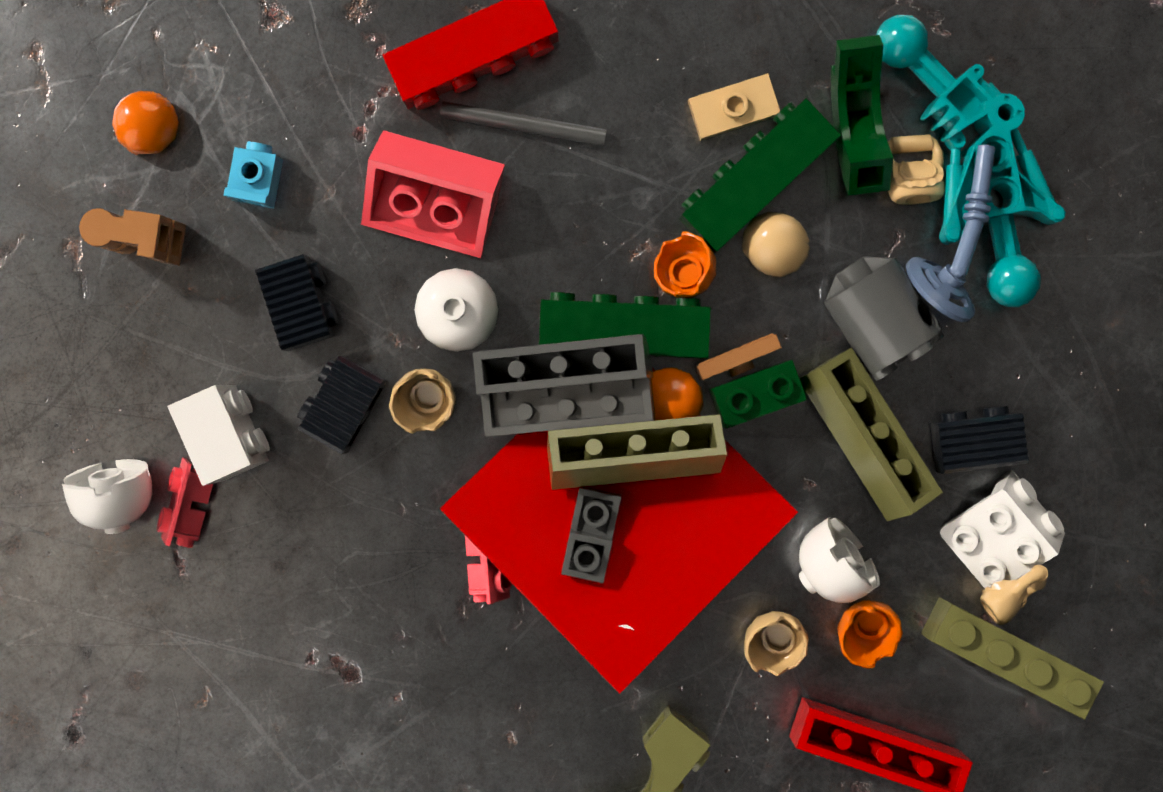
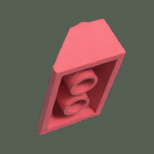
(431, 193)

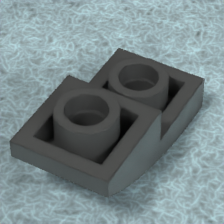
(591, 534)

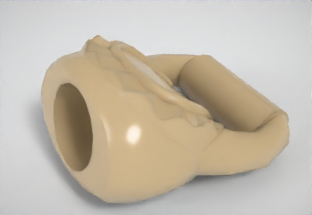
(917, 180)
(1006, 597)

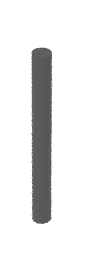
(523, 123)

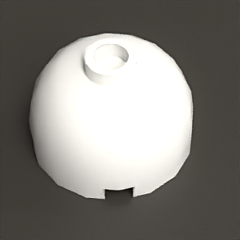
(456, 310)
(109, 496)
(834, 564)

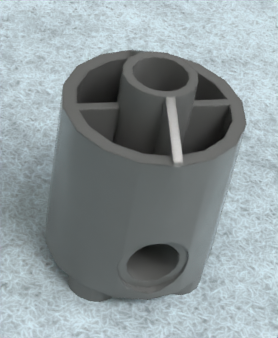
(881, 314)

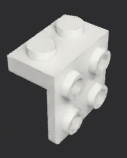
(1005, 532)

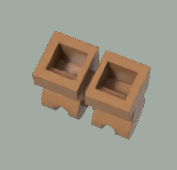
(147, 233)

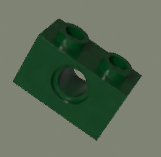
(757, 394)

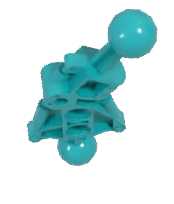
(996, 117)

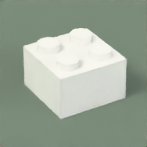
(219, 433)

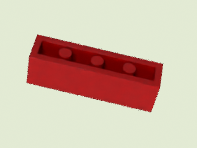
(469, 49)
(879, 748)

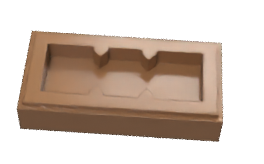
(738, 359)

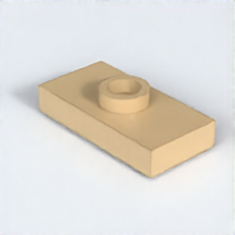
(733, 107)

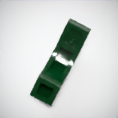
(857, 115)

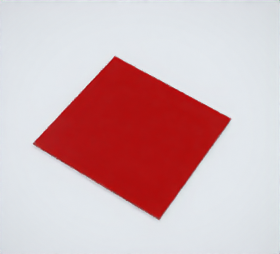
(667, 556)

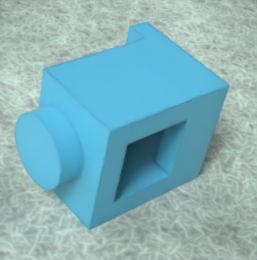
(264, 186)

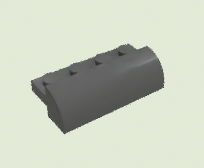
(565, 385)

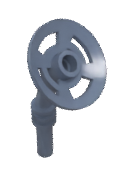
(949, 281)

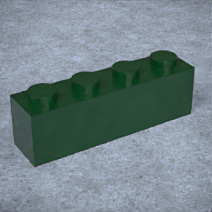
(760, 175)
(669, 329)

